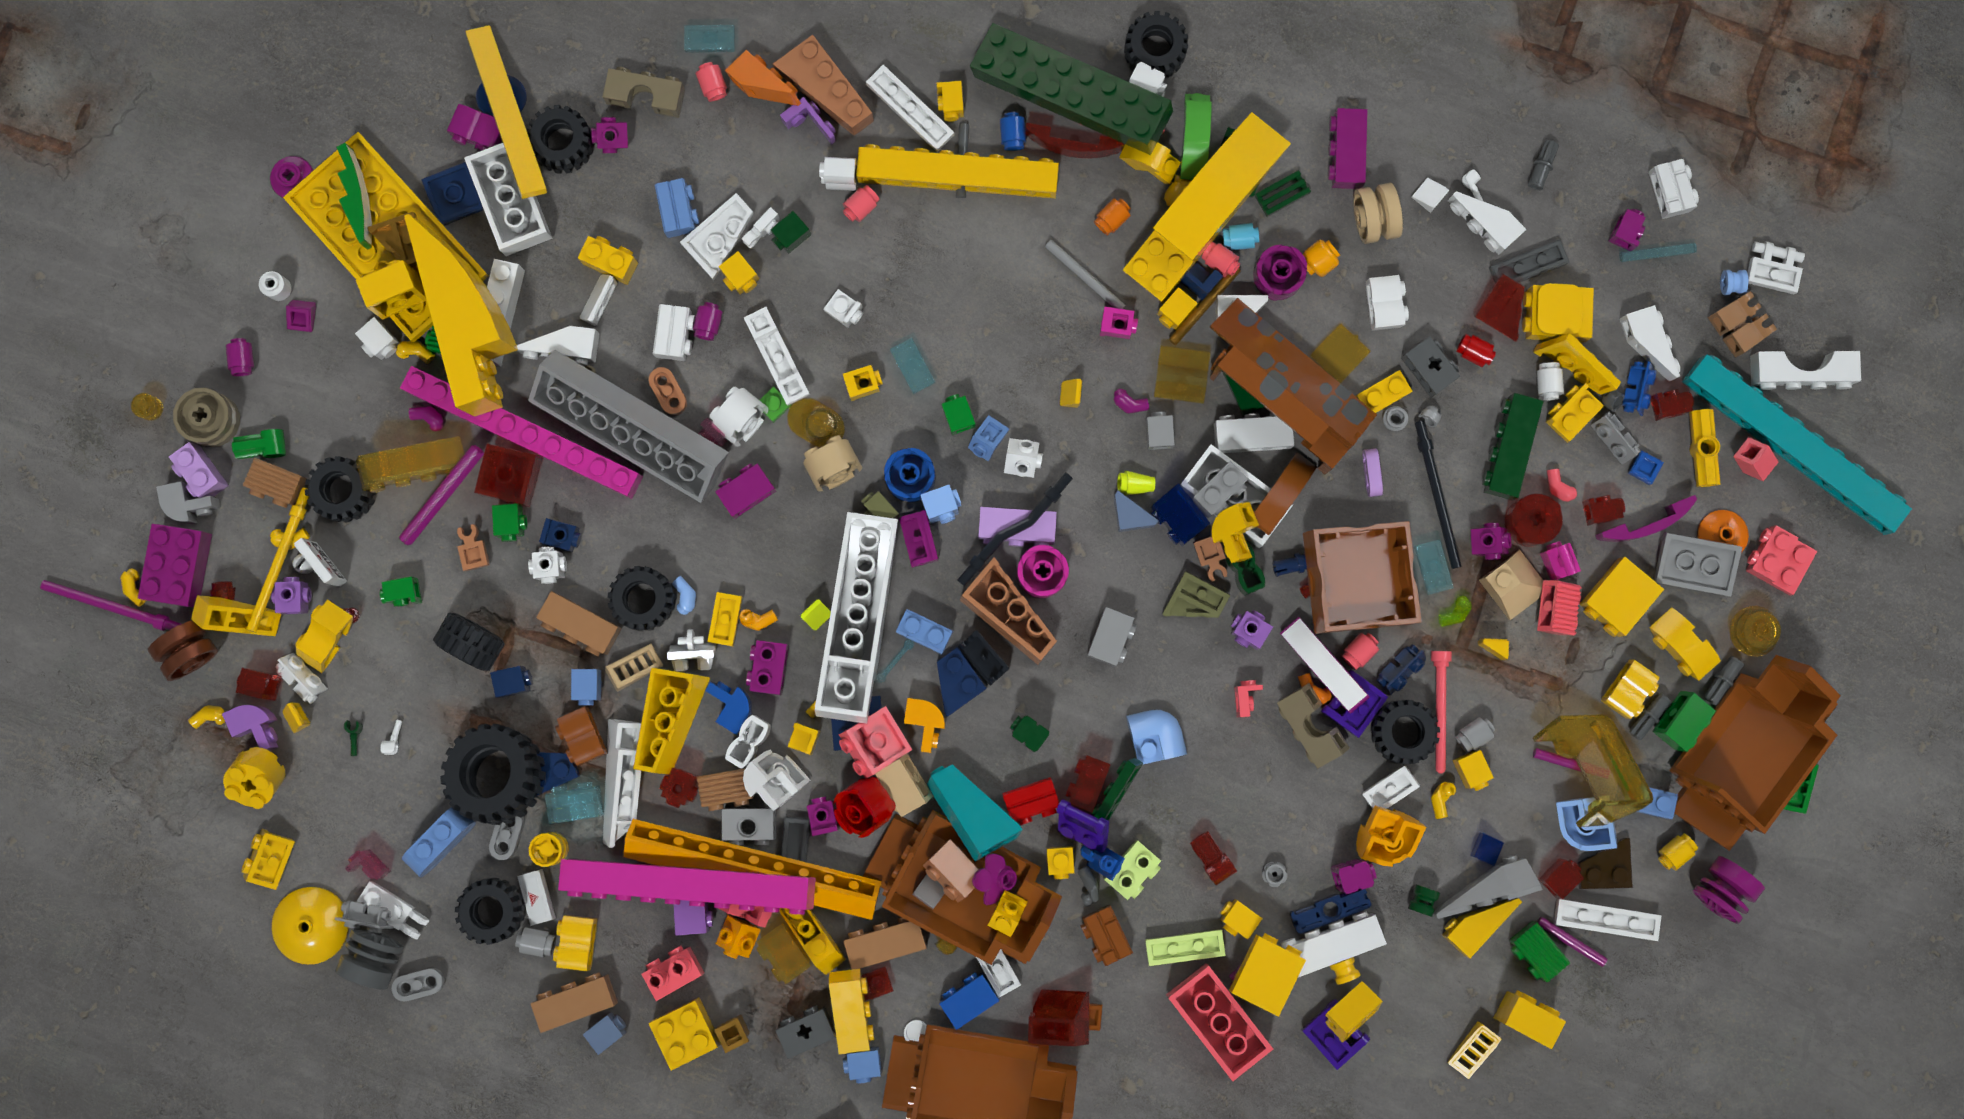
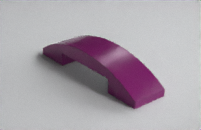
(1674, 511)

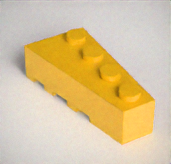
(667, 718)

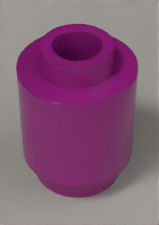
(707, 321)
(239, 357)

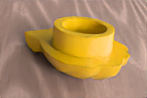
(1175, 189)

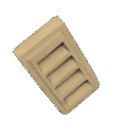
(620, 664)

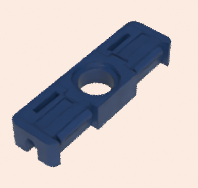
(1314, 917)

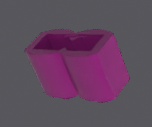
(474, 128)

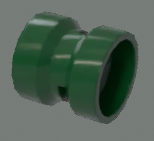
(1424, 894)

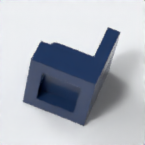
(1200, 281)

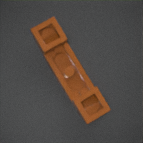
(1284, 493)

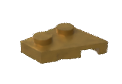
(395, 238)

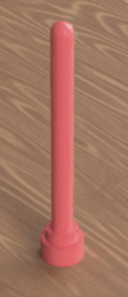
(1441, 661)

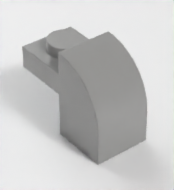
(181, 506)

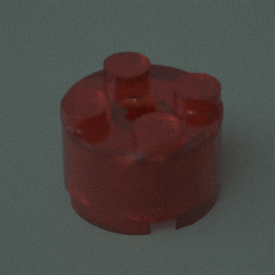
(1548, 518)

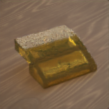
(1182, 374)

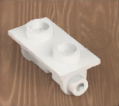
(293, 668)

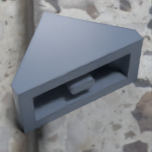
(1130, 515)

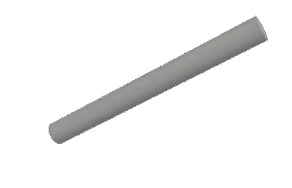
(1084, 275)

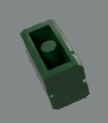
(1027, 731)

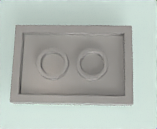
(1697, 564)

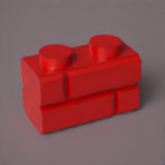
(1031, 800)

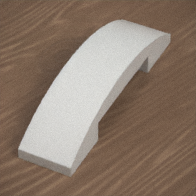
(776, 355)

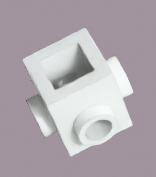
(1022, 458)
(556, 567)

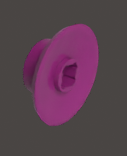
(282, 169)

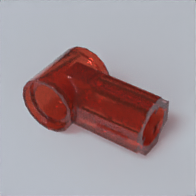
(1215, 862)

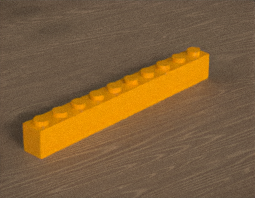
(678, 848)

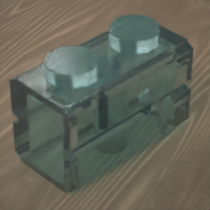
(574, 804)

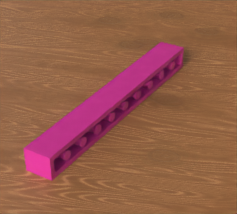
(527, 436)
(687, 884)

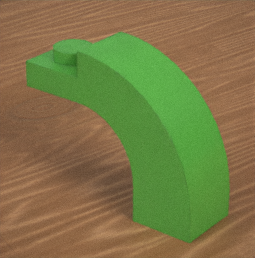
(1196, 134)

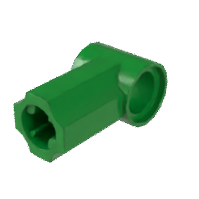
(268, 444)

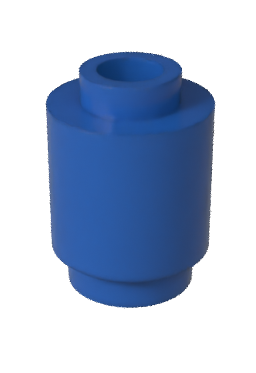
(1012, 131)

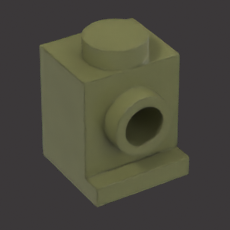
(879, 506)

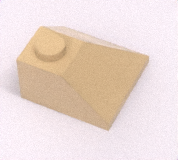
(1513, 584)

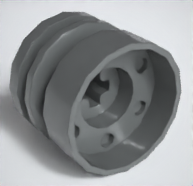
(367, 964)

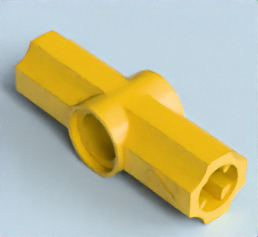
(1705, 465)

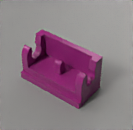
(918, 539)

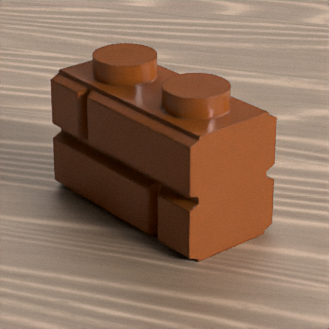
(1106, 935)

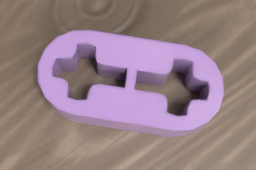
(1372, 472)

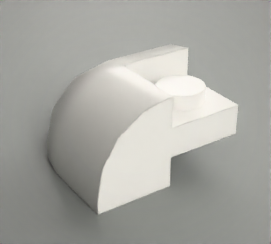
(774, 778)

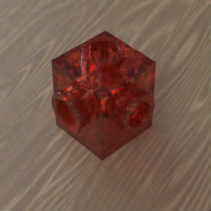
(685, 780)

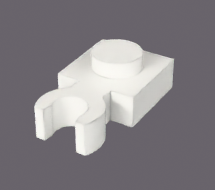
(761, 228)

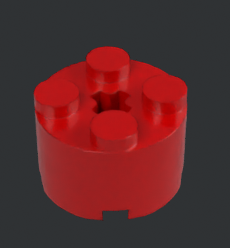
(863, 807)

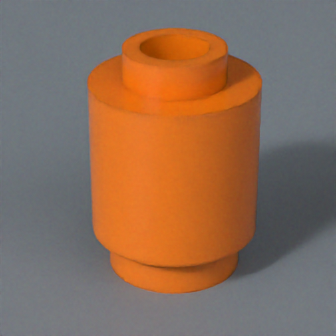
(1112, 216)

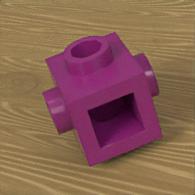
(620, 137)
(1482, 539)

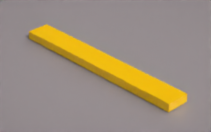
(506, 112)

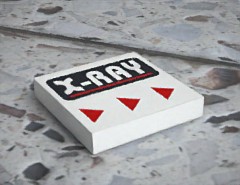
(320, 562)

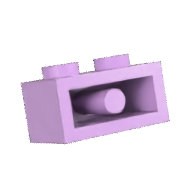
(198, 471)

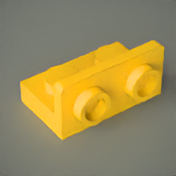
(1574, 413)
(267, 859)

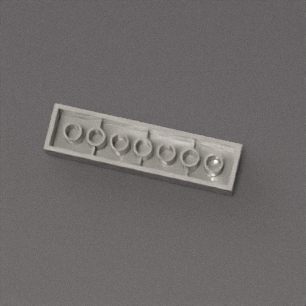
(627, 426)

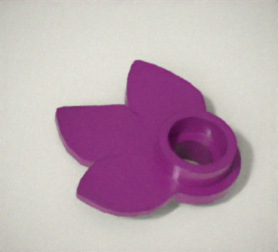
(994, 878)

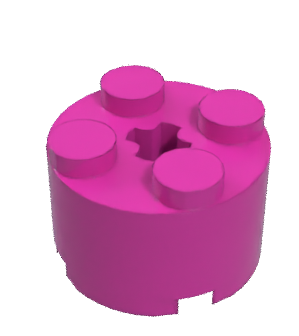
(1031, 562)

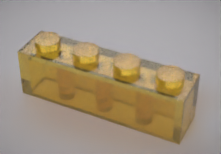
(409, 464)

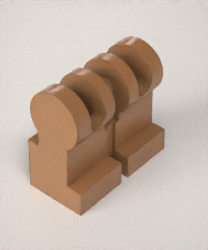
(1743, 334)

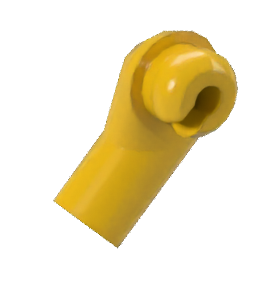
(276, 536)
(129, 587)
(209, 713)

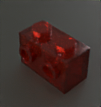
(1088, 783)

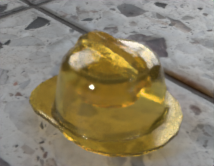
(815, 422)

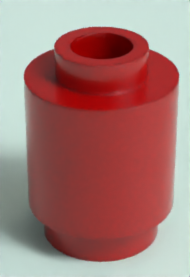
(1476, 350)

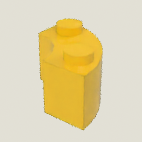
(1675, 635)
(319, 643)

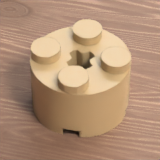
(831, 463)

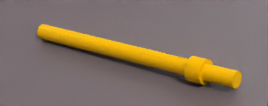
(296, 514)

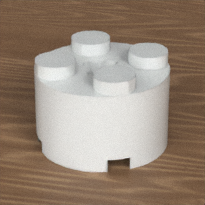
(739, 415)

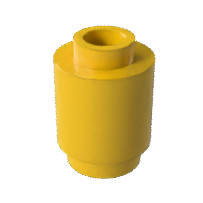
(1677, 852)

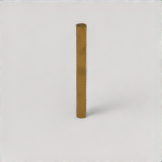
(1202, 308)

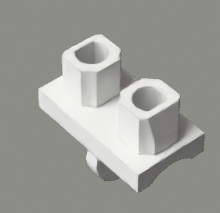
(691, 648)

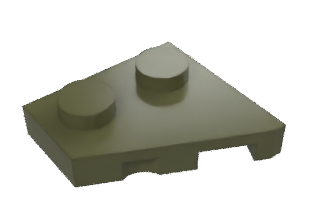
(1196, 599)

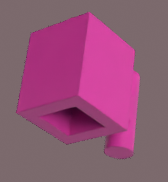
(1560, 560)

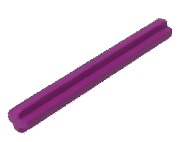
(441, 495)

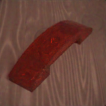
(1041, 136)

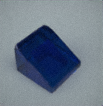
(1487, 849)

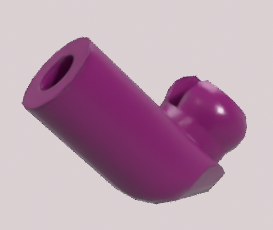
(1128, 404)
(429, 414)

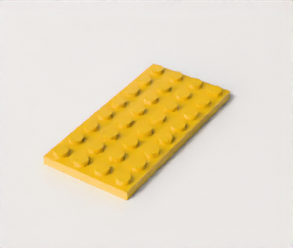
(389, 196)

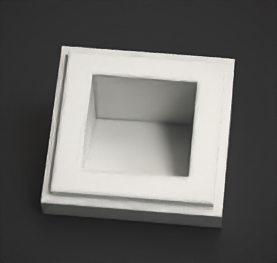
(1430, 194)

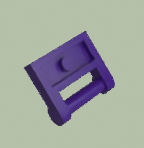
(1363, 715)
(1082, 827)
(1329, 1043)

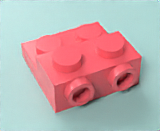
(1780, 559)
(874, 743)

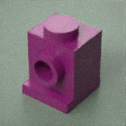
(1628, 229)
(829, 824)

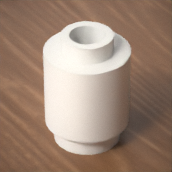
(274, 286)
(1550, 381)

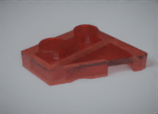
(1503, 307)

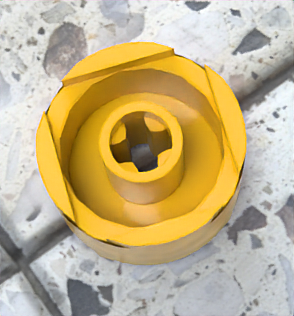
(253, 777)

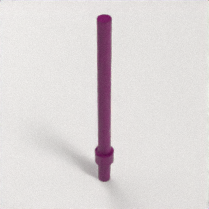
(158, 621)

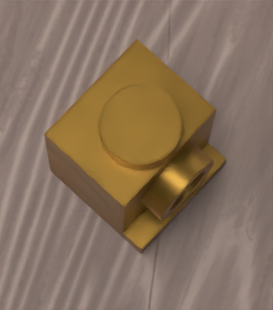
(732, 1033)

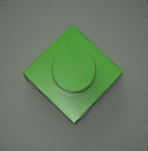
(775, 404)

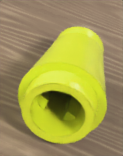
(1135, 483)

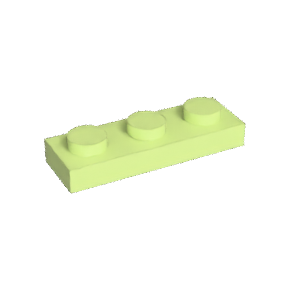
(1185, 947)

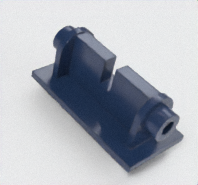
(1409, 662)

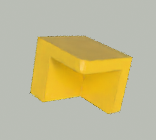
(804, 738)

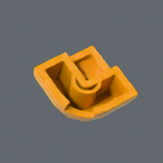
(1388, 837)

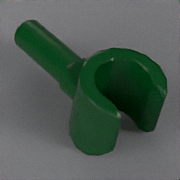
(353, 735)

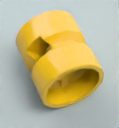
(548, 849)

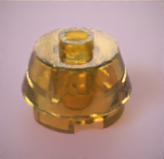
(1755, 631)

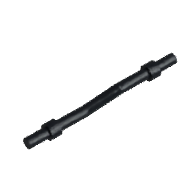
(1052, 495)

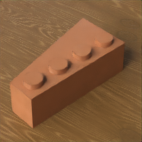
(822, 82)
(1008, 612)

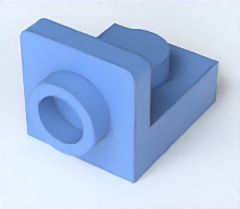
(987, 438)

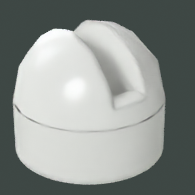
(305, 568)

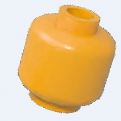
(1321, 258)

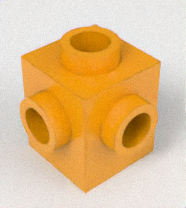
(737, 937)

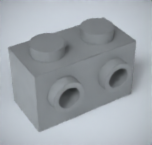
(1219, 489)
(1111, 637)

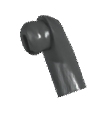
(1091, 885)

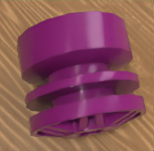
(1728, 890)

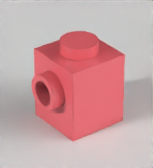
(1755, 459)

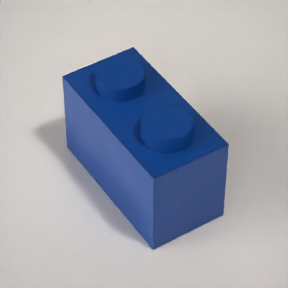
(968, 1000)

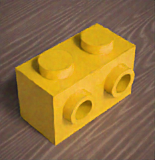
(608, 260)

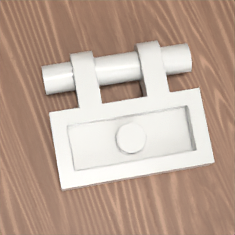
(1773, 274)

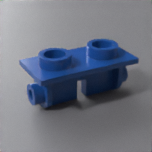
(1642, 378)
(1105, 863)

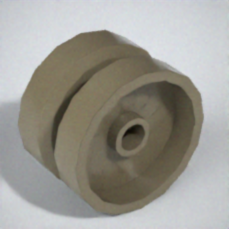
(206, 417)

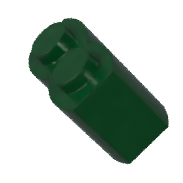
(1248, 575)

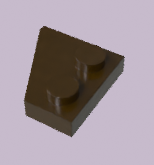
(1608, 868)

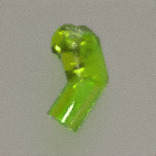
(1459, 614)

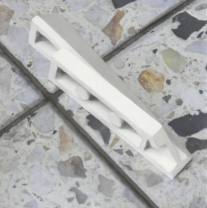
(621, 779)

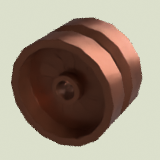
(182, 650)

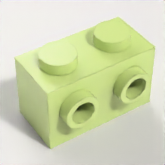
(1136, 867)

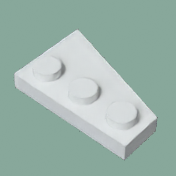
(718, 234)

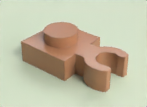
(473, 552)
(1210, 554)

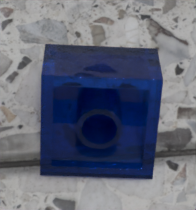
(1179, 515)

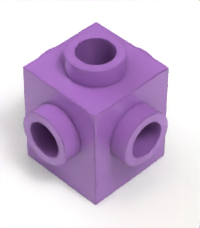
(291, 596)
(1260, 629)

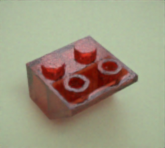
(1060, 1018)

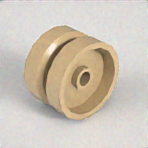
(1378, 213)

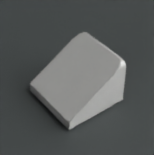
(929, 892)

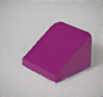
(300, 315)

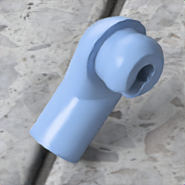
(687, 596)

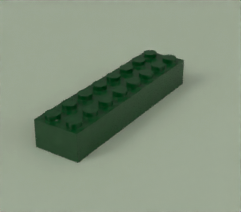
(1072, 88)

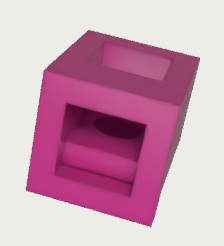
(1112, 315)

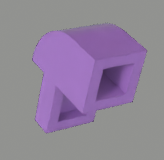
(252, 719)

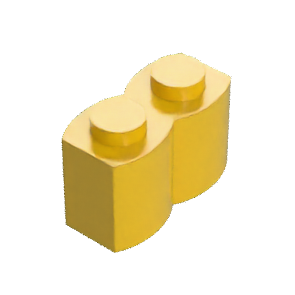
(1631, 689)
(576, 942)

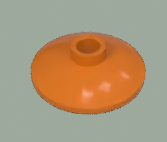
(1717, 521)

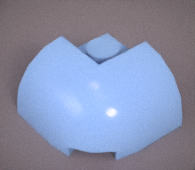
(1156, 736)
(1584, 838)

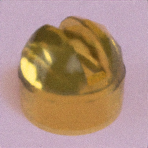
(945, 947)

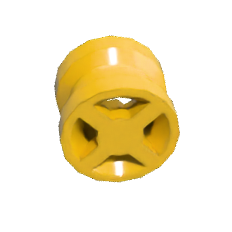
(1345, 971)

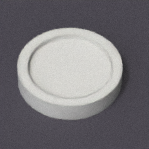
(914, 1029)

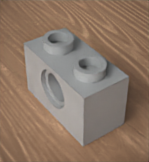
(762, 817)

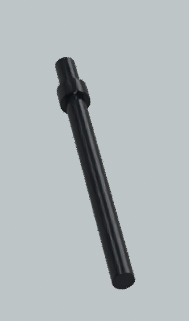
(1426, 446)

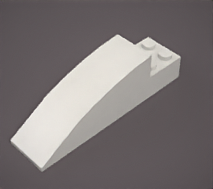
(857, 618)

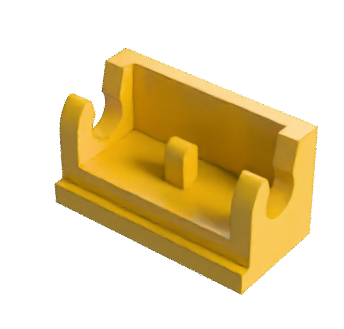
(1353, 1011)

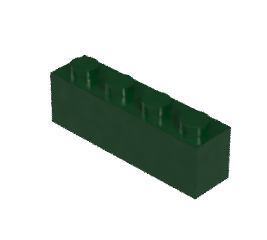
(1513, 446)

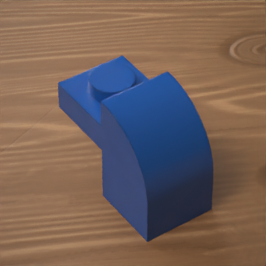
(737, 706)

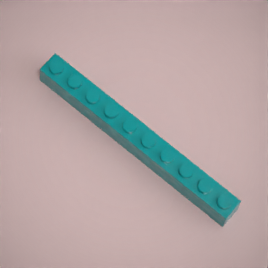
(1797, 445)

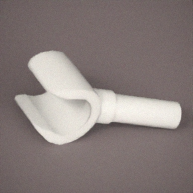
(1469, 181)
(391, 747)

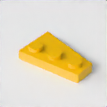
(1577, 359)

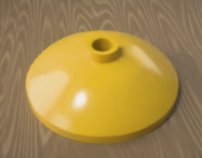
(325, 934)

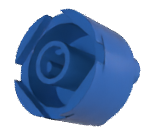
(909, 460)

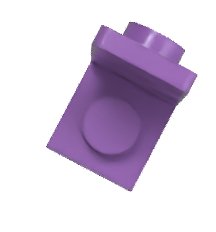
(796, 115)

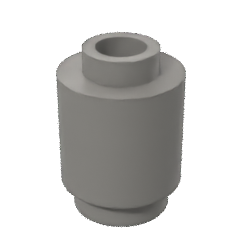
(1475, 734)
(535, 942)

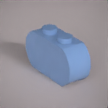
(437, 841)

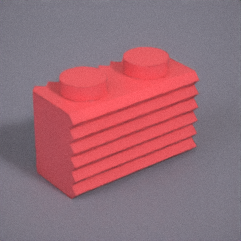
(1559, 607)

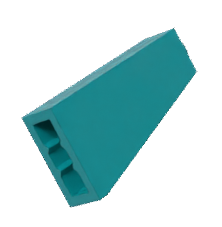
(972, 813)

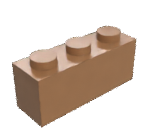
(578, 624)
(883, 943)
(573, 1002)

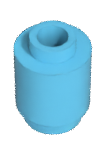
(1240, 236)

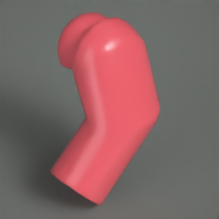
(1558, 488)

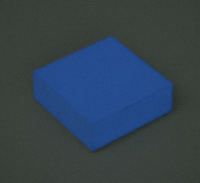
(1645, 467)

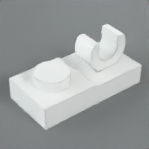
(1391, 788)

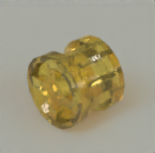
(141, 404)

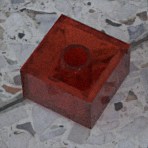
(508, 475)

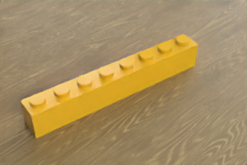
(952, 171)

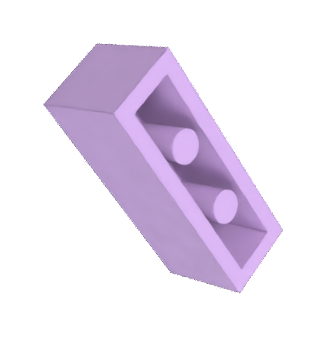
(996, 519)

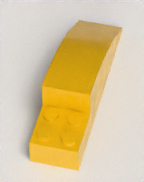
(1206, 206)
(464, 319)

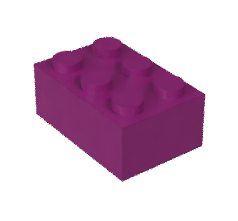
(174, 565)

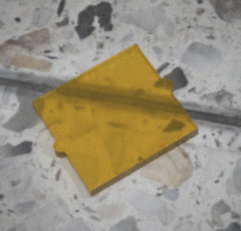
(1340, 353)

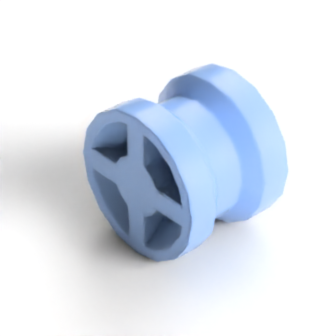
(1734, 282)

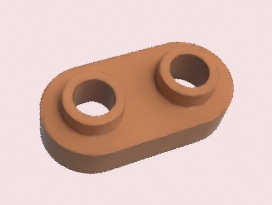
(667, 392)

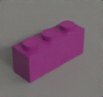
(1348, 148)

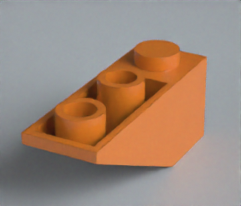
(759, 82)

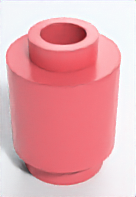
(711, 81)
(860, 204)
(1221, 259)
(1360, 650)

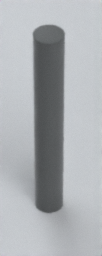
(962, 148)

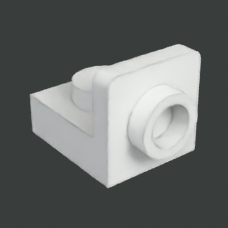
(844, 309)

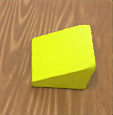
(816, 614)

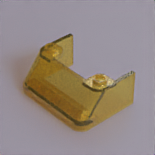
(1604, 764)

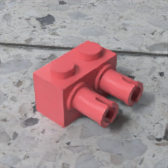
(672, 973)

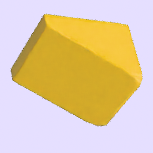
(1071, 393)
(1497, 647)
(295, 717)

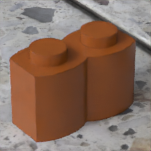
(581, 736)

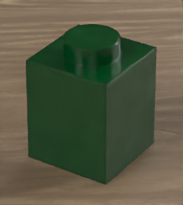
(789, 233)

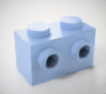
(941, 504)

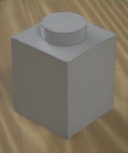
(1159, 431)

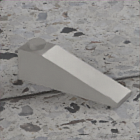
(1504, 880)

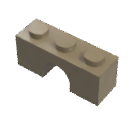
(623, 86)
(1319, 745)

